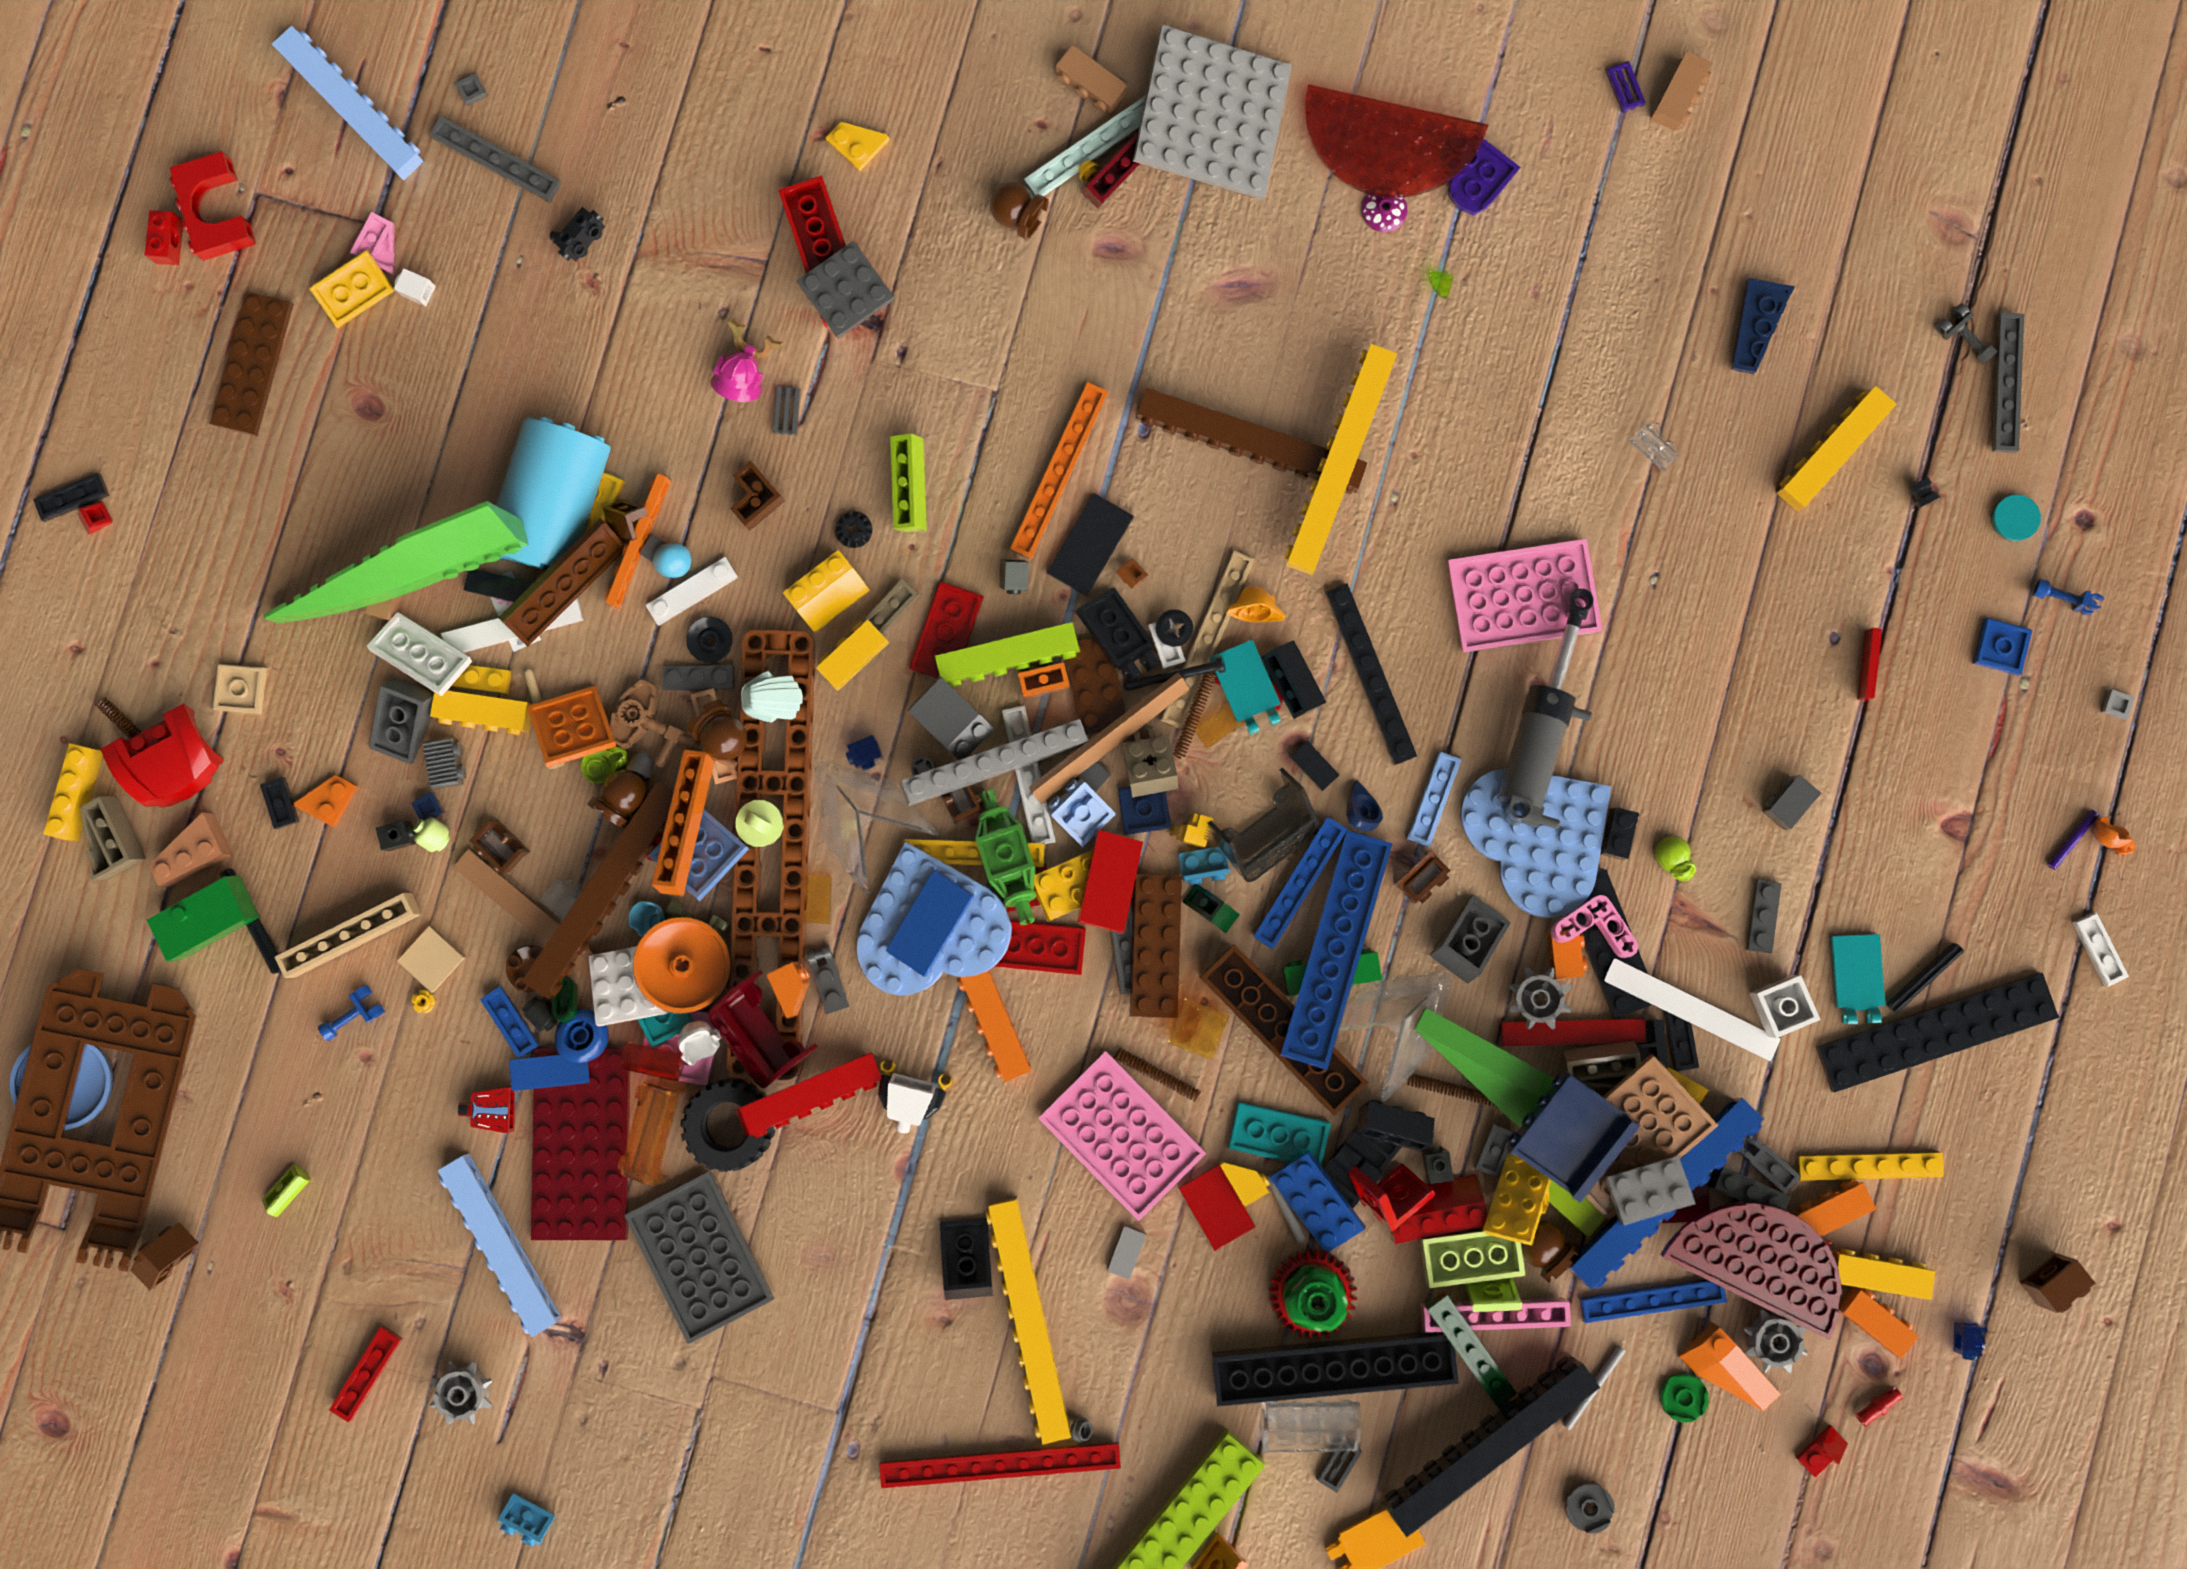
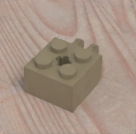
(1150, 764)

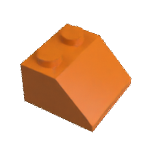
(790, 987)

